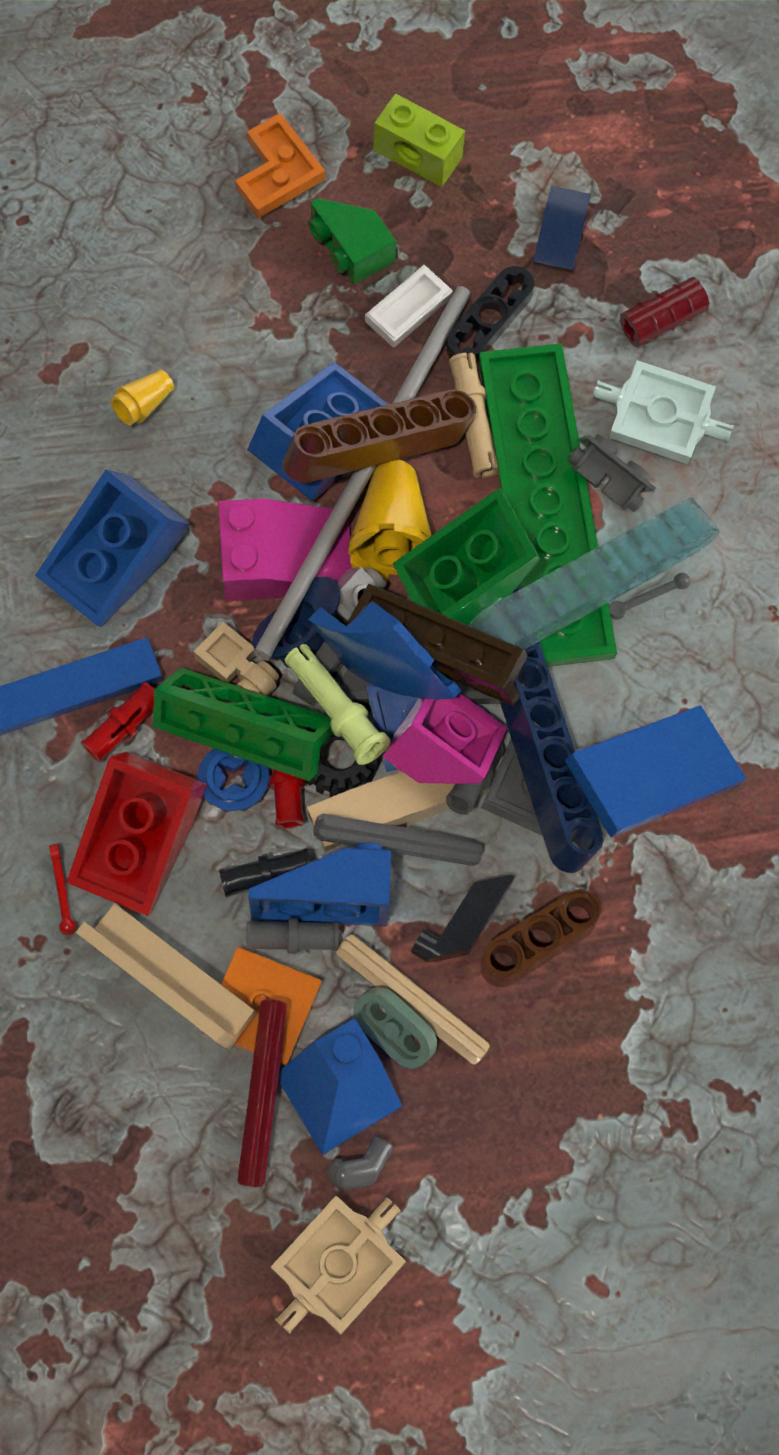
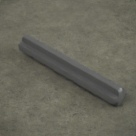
(398, 839)

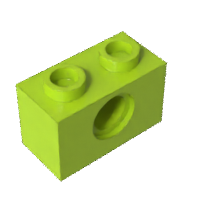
(418, 140)

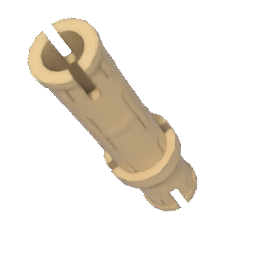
(478, 432)

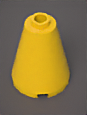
(389, 519)

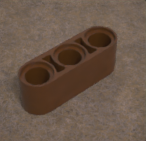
(550, 919)

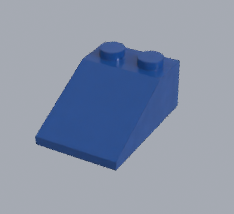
(323, 397)
(111, 546)
(340, 888)

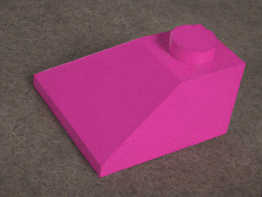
(446, 742)

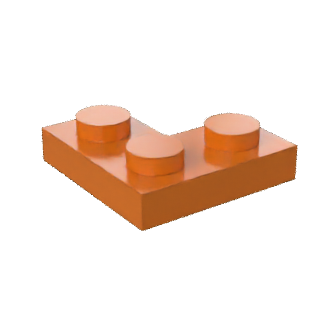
(286, 170)

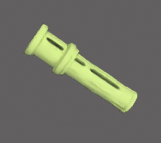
(347, 718)

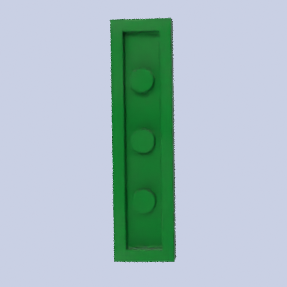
(238, 725)

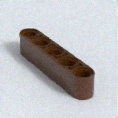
(378, 435)

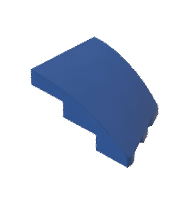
(384, 654)

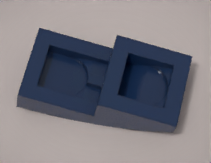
(561, 229)

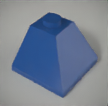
(339, 1087)

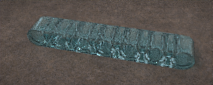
(599, 576)

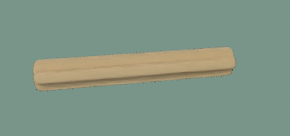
(442, 1021)

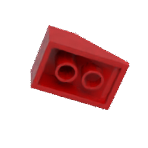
(135, 831)

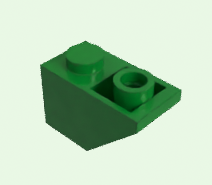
(354, 236)

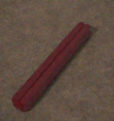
(262, 1093)

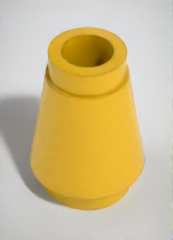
(141, 397)

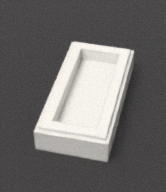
(408, 306)

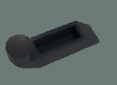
(466, 923)

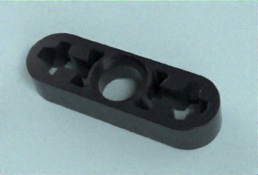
(492, 298)

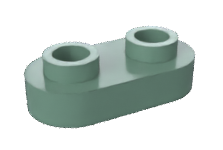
(395, 1029)

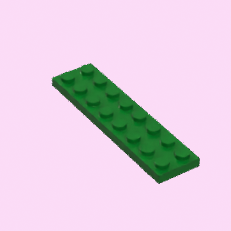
(532, 439)

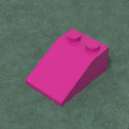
(268, 543)

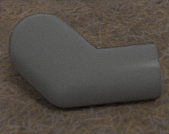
(363, 1171)

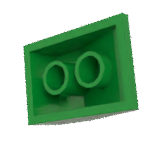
(470, 561)

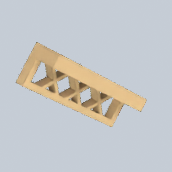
(170, 976)

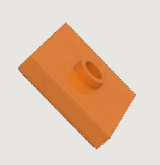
(259, 978)

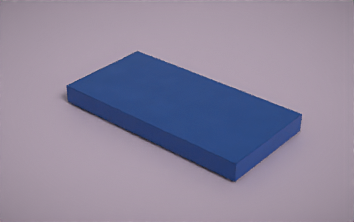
(655, 770)

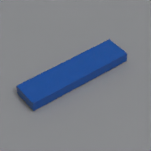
(77, 685)

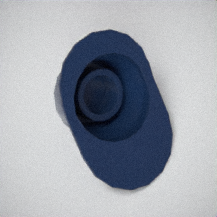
(322, 593)

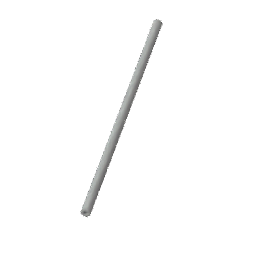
(356, 484)

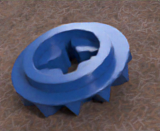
(232, 798)

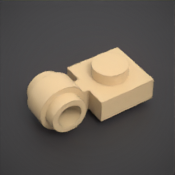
(230, 655)

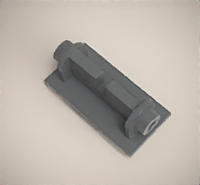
(625, 479)

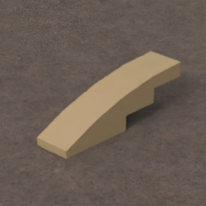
(385, 801)

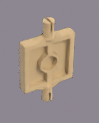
(338, 1265)

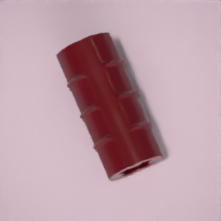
(664, 311)

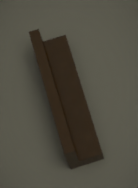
(457, 649)

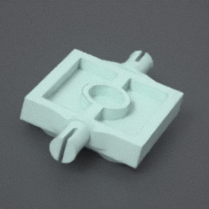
(662, 412)

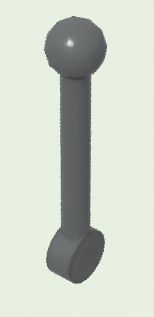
(618, 608)

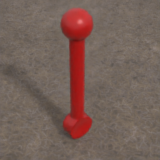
(67, 925)

